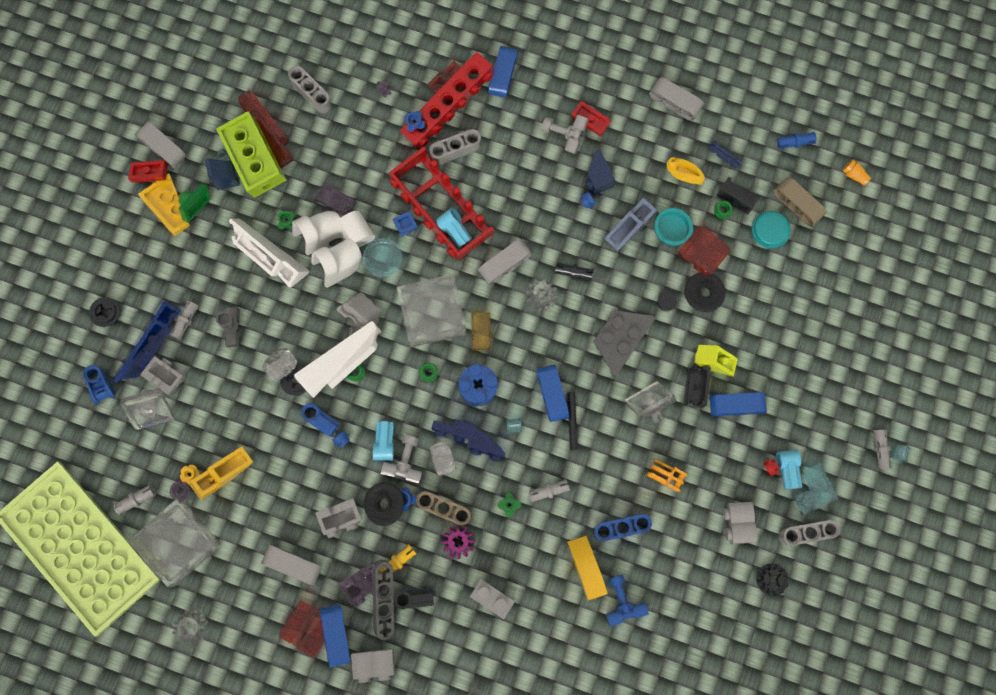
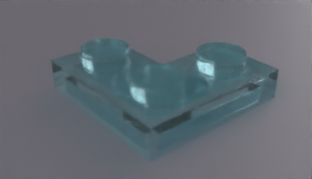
(819, 491)

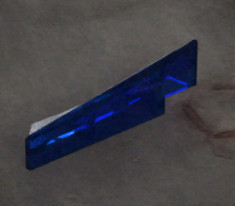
(147, 342)

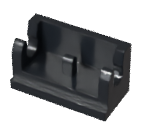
(737, 196)
(697, 387)

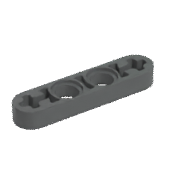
(386, 599)

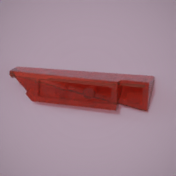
(271, 131)

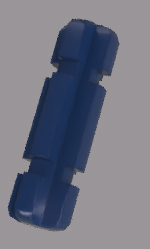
(725, 155)

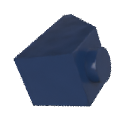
(222, 173)
(599, 175)

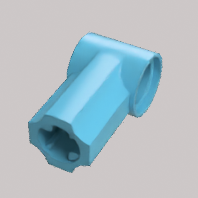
(451, 223)
(384, 447)
(789, 463)

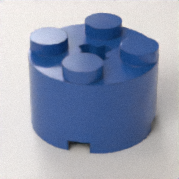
(478, 374)

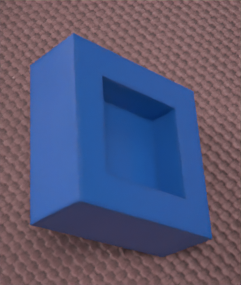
(405, 224)

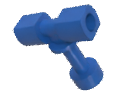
(625, 609)

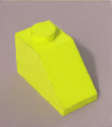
(716, 358)

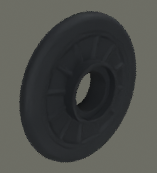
(700, 302)
(395, 504)

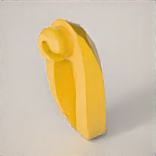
(685, 171)

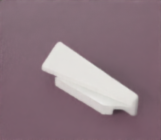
(267, 254)
(339, 361)

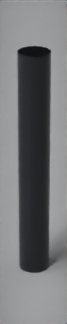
(572, 421)

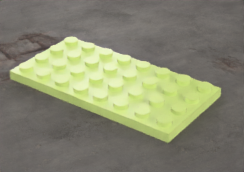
(77, 548)

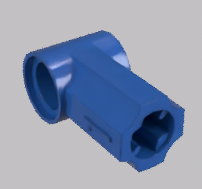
(321, 420)

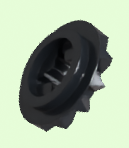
(96, 310)
(287, 384)
(763, 579)

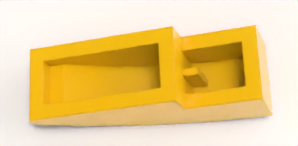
(220, 473)
(587, 568)

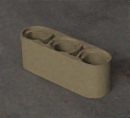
(799, 201)
(436, 501)

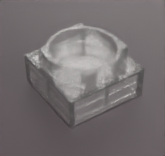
(431, 310)
(175, 543)

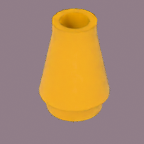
(856, 172)

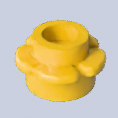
(184, 473)

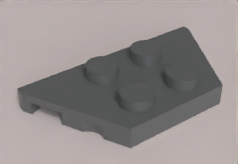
(621, 337)

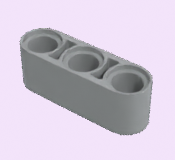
(306, 82)
(676, 99)
(462, 140)
(160, 144)
(505, 261)
(818, 533)
(291, 565)

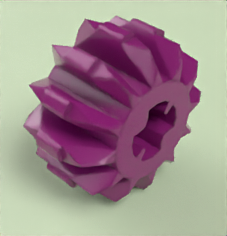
(451, 543)

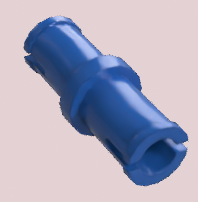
(796, 140)

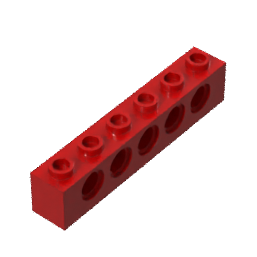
(475, 65)

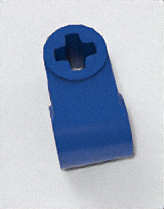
(100, 387)

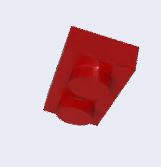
(597, 122)
(148, 171)

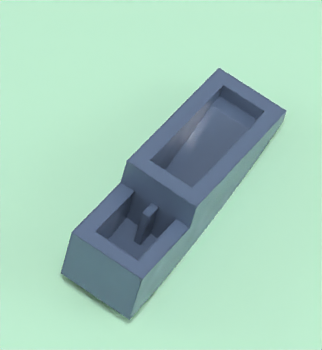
(631, 224)

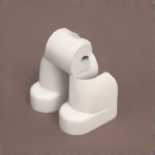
(326, 226)

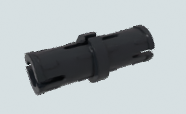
(574, 271)

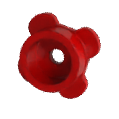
(771, 466)

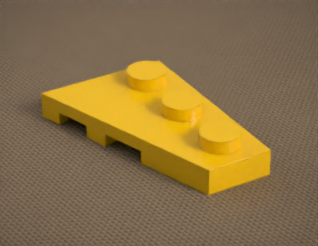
(163, 202)

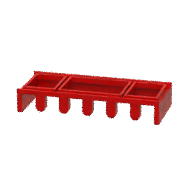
(454, 192)

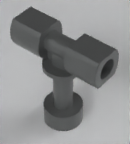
(229, 322)

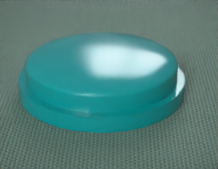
(673, 227)
(771, 229)

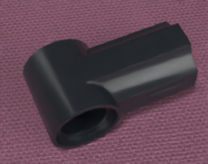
(417, 598)

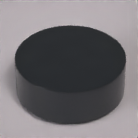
(667, 301)

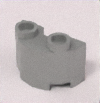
(360, 310)
(162, 375)
(338, 518)

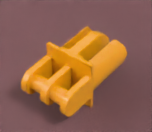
(668, 475)

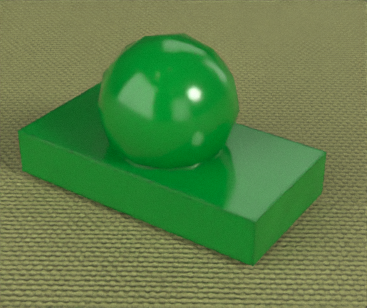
(193, 202)

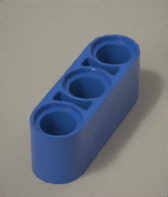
(503, 72)
(552, 393)
(738, 404)
(630, 522)
(334, 635)

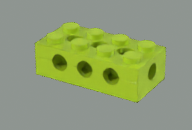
(251, 154)

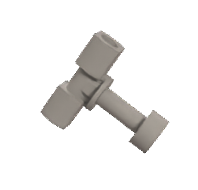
(571, 133)
(402, 468)

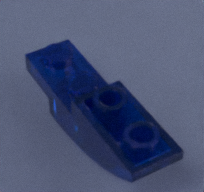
(478, 441)

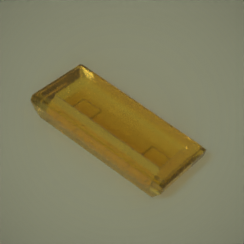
(481, 331)

